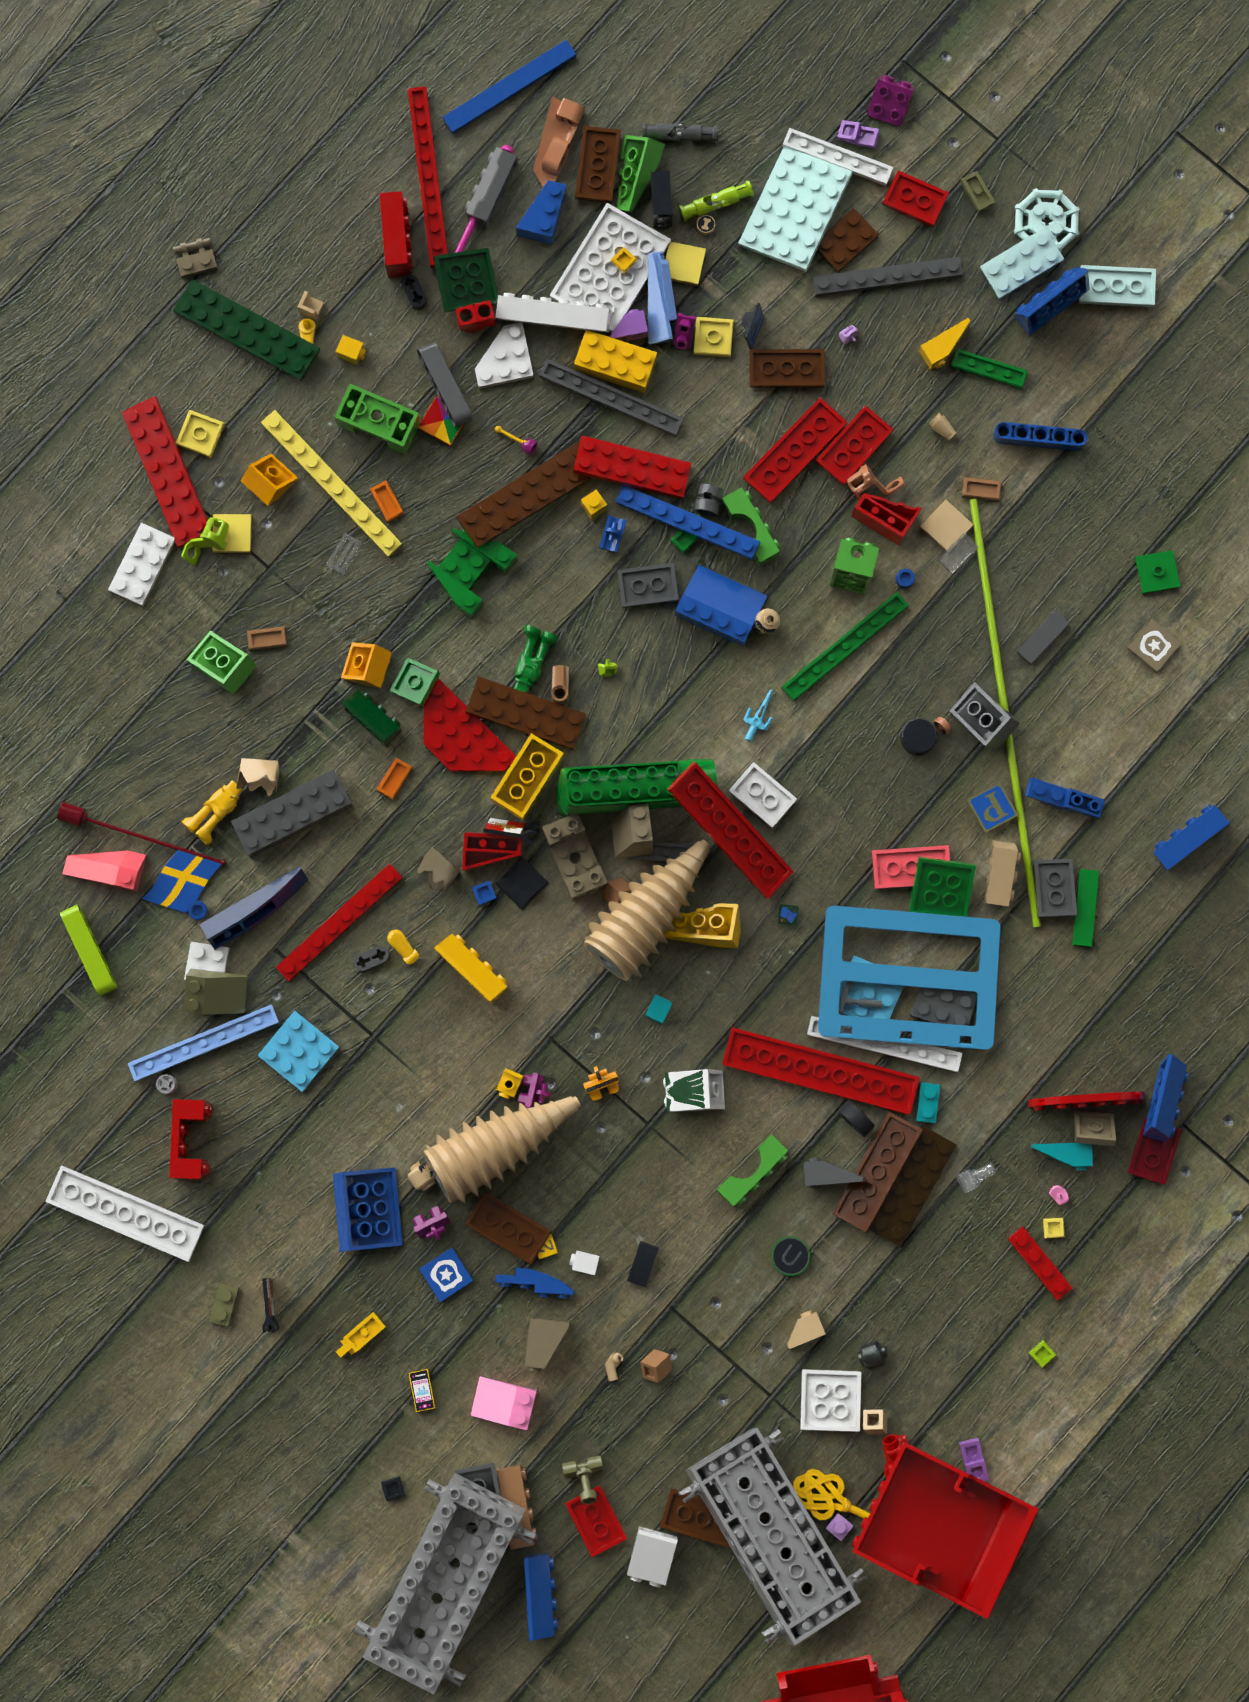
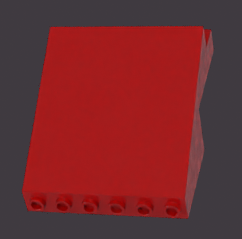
(945, 1530)

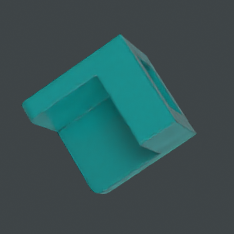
(658, 1009)

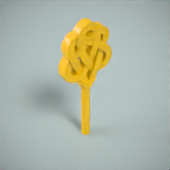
(806, 1493)

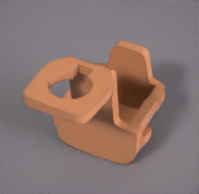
(869, 479)

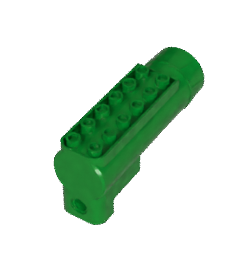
(622, 785)

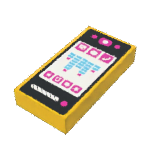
(422, 1390)

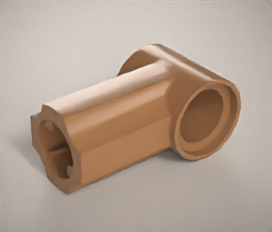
(560, 682)

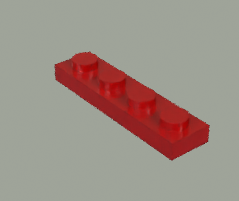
(1039, 1263)

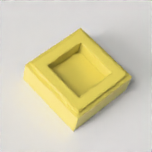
(1053, 1228)

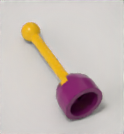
(528, 445)

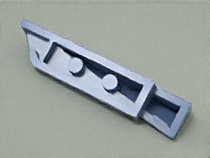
(660, 300)

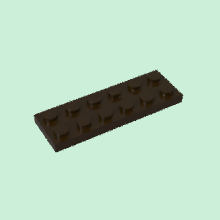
(913, 1186)

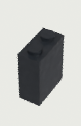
(661, 200)

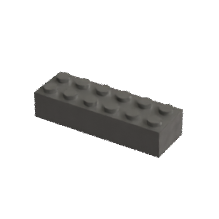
(291, 813)

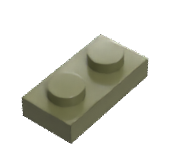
(977, 191)
(224, 1305)

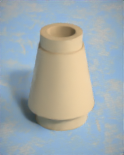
(942, 426)

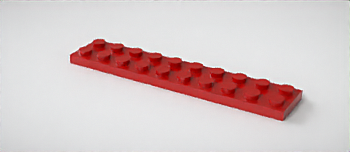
(820, 1071)

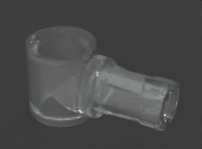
(971, 1179)

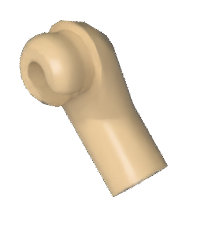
(611, 1365)

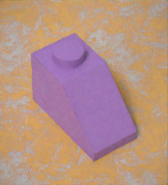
(631, 326)

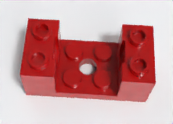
(181, 1112)

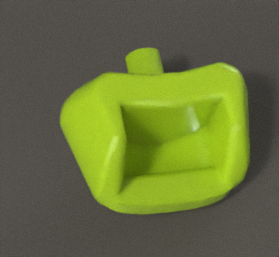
(607, 669)

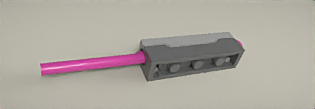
(489, 191)

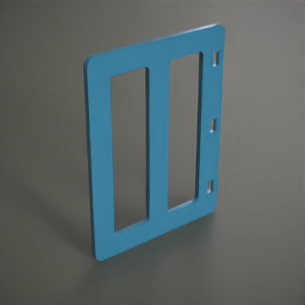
(888, 1030)

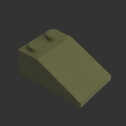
(214, 992)

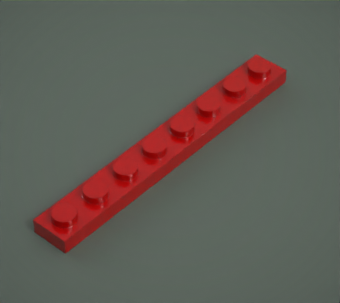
(339, 922)

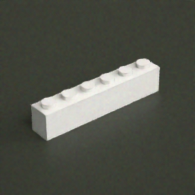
(553, 313)

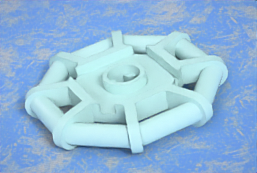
(1047, 210)

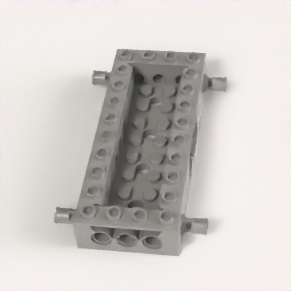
(760, 1544)
(394, 1641)

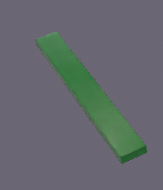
(845, 646)

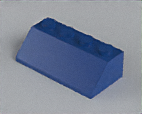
(1165, 1099)
(539, 1596)

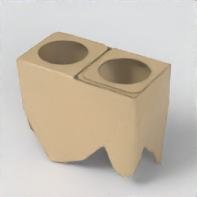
(258, 773)

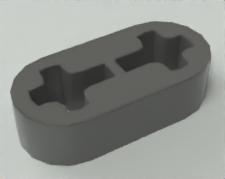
(374, 962)

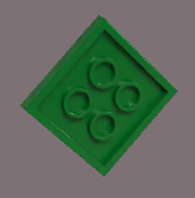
(942, 887)

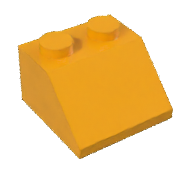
(268, 479)
(366, 664)

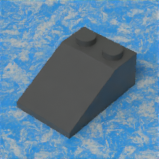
(984, 717)
(484, 1476)

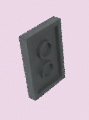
(648, 585)
(1055, 888)
(944, 1006)

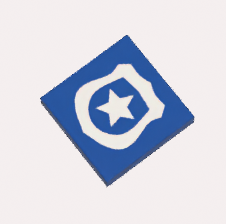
(446, 1274)

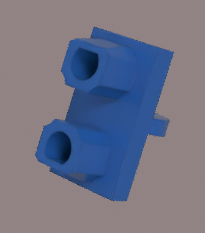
(613, 534)

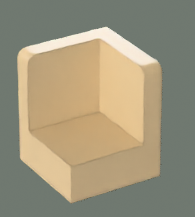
(310, 306)

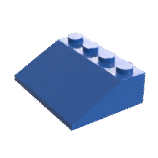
(1053, 300)
(720, 605)
(367, 1209)

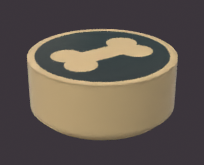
(705, 224)

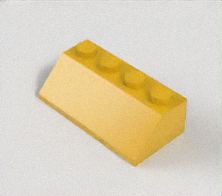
(471, 968)

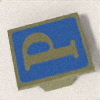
(992, 807)

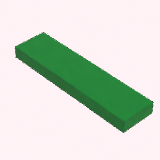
(989, 369)
(1086, 907)

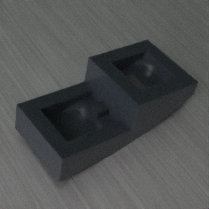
(642, 1264)

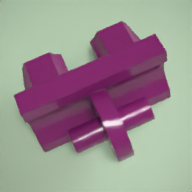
(684, 331)
(536, 1091)
(433, 1226)

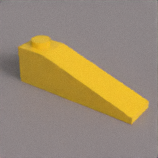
(709, 926)

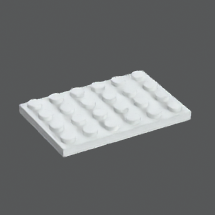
(595, 278)

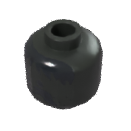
(872, 1355)

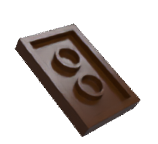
(846, 240)

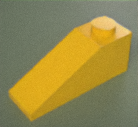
(938, 349)

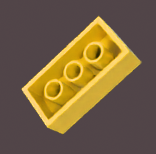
(615, 361)
(527, 777)

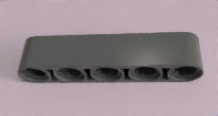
(444, 384)

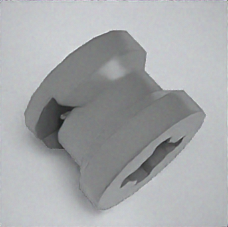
(166, 1084)

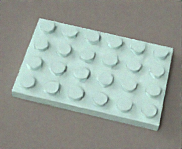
(795, 208)

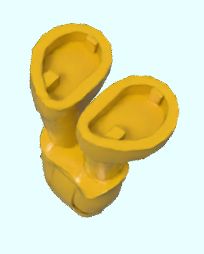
(221, 804)

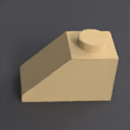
(806, 1329)

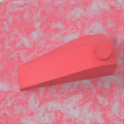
(114, 869)

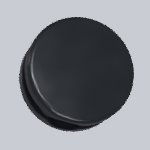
(918, 736)

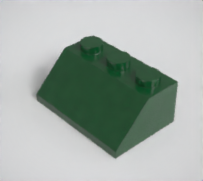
(372, 717)

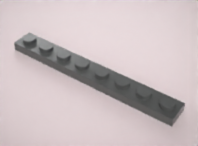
(887, 276)
(611, 397)

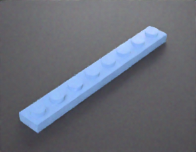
(203, 1043)

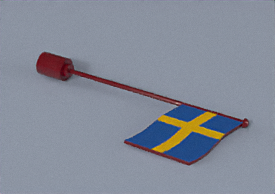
(181, 877)

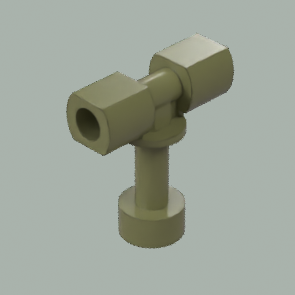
(584, 1472)

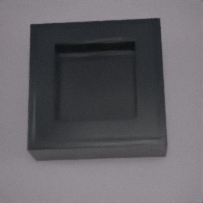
(393, 1488)

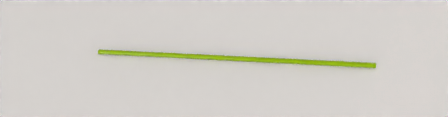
(1003, 702)

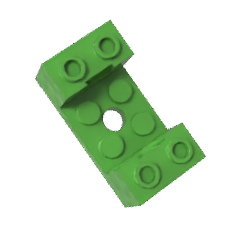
(396, 425)
(853, 572)

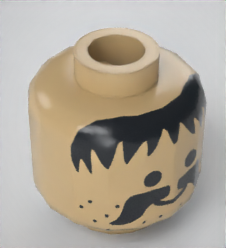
(767, 621)
(421, 1176)

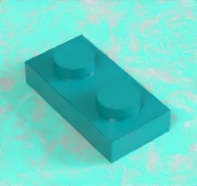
(928, 1102)

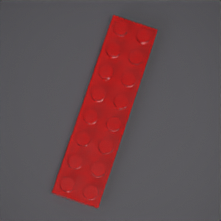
(166, 470)
(730, 830)

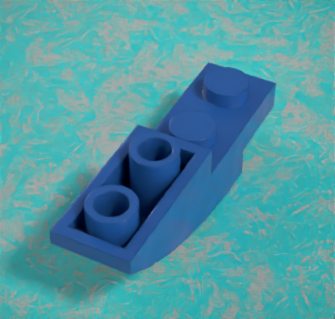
(1064, 799)
(543, 1283)

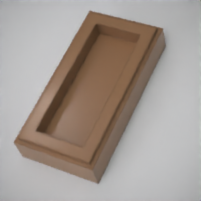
(981, 489)
(267, 638)

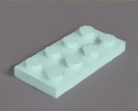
(1021, 263)
(1120, 286)

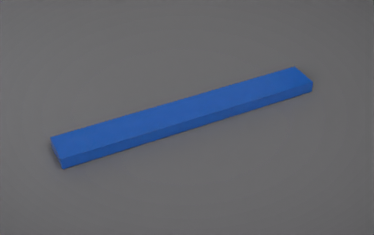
(509, 86)

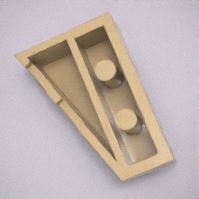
(1002, 873)

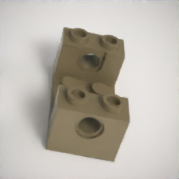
(569, 837)

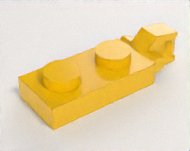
(361, 1335)

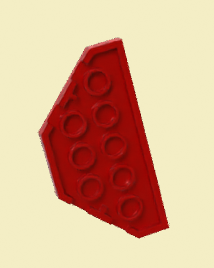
(460, 738)

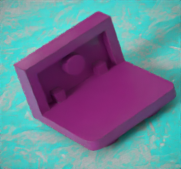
(890, 100)

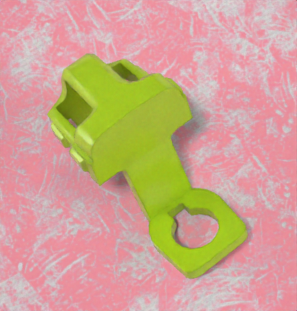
(207, 539)

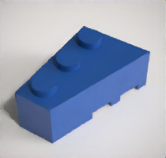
(544, 214)

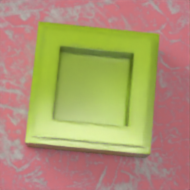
(1042, 1354)

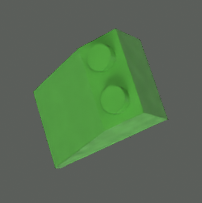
(222, 662)

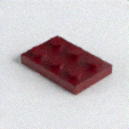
(1153, 1157)

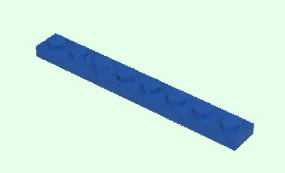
(687, 522)

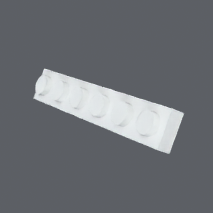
(823, 150)

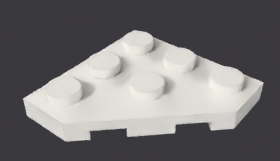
(505, 359)

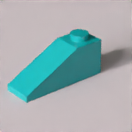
(1070, 1154)

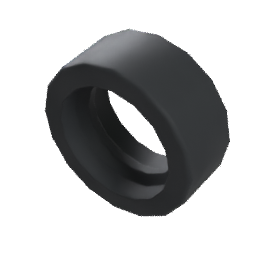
(856, 1118)

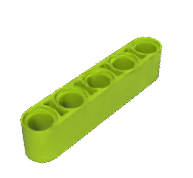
(88, 950)

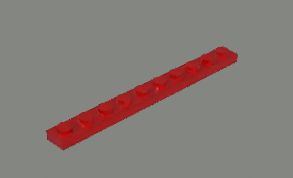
(427, 172)

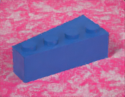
(1191, 837)

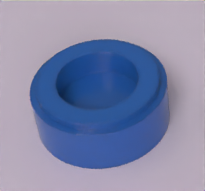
(905, 578)
(197, 910)

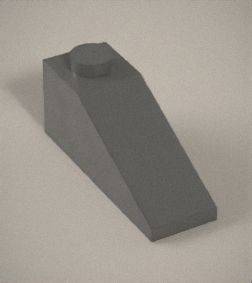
(826, 1173)

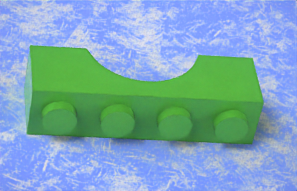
(739, 505)
(770, 1152)

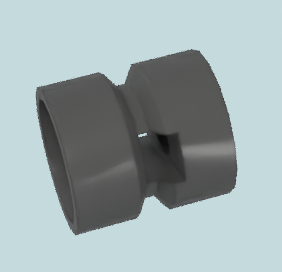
(708, 501)

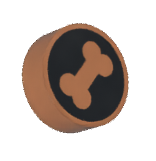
(942, 726)

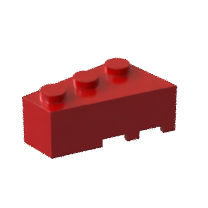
(885, 517)
(488, 848)

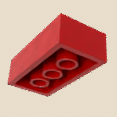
(396, 234)

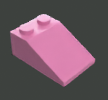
(503, 1403)

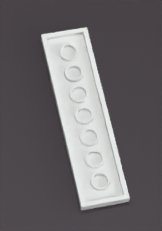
(125, 1213)

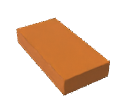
(387, 501)
(394, 778)

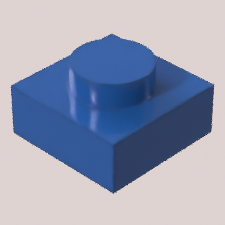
(484, 893)

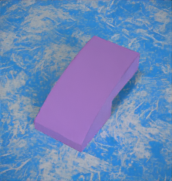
(859, 135)
(973, 1458)

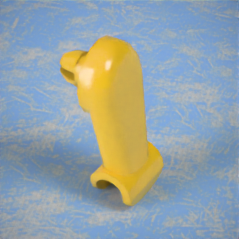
(307, 329)
(402, 946)

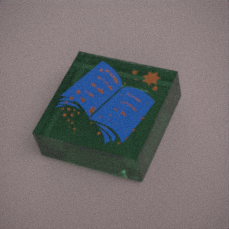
(788, 914)

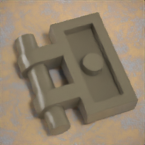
(195, 263)

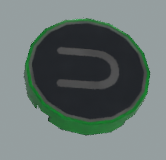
(790, 1256)

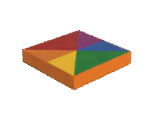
(438, 425)

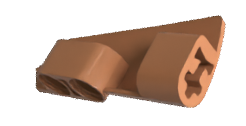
(556, 138)

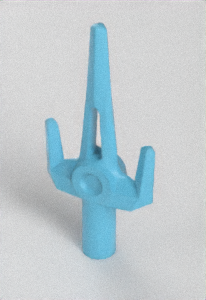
(756, 722)

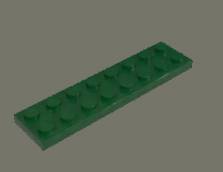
(246, 330)

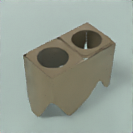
(440, 870)

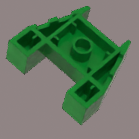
(466, 566)

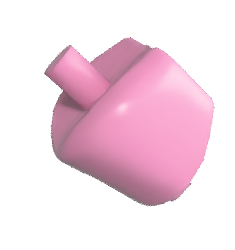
(1059, 1194)

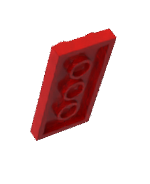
(854, 445)

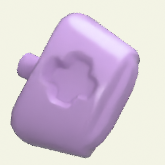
(848, 334)

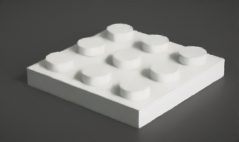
(830, 1400)

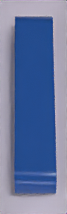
(1048, 432)

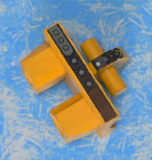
(600, 1080)

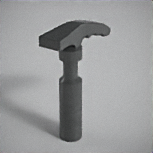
(861, 1002)

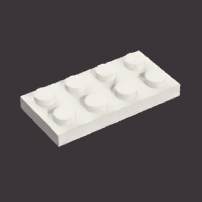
(142, 564)

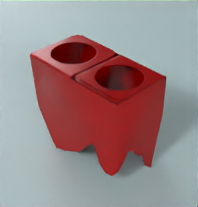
(472, 325)

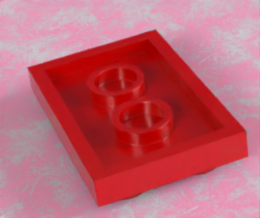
(915, 198)
(596, 1522)

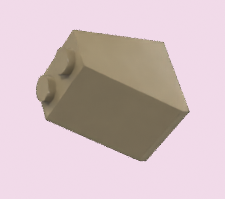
(632, 832)
(543, 1341)

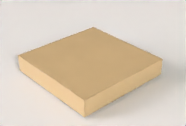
(946, 525)

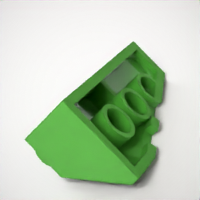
(639, 159)

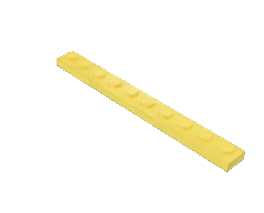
(331, 483)

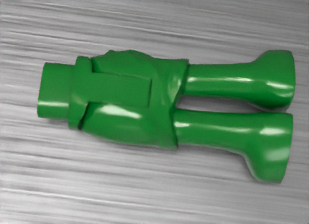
(528, 668)

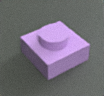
(839, 1526)

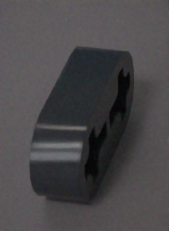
(410, 293)

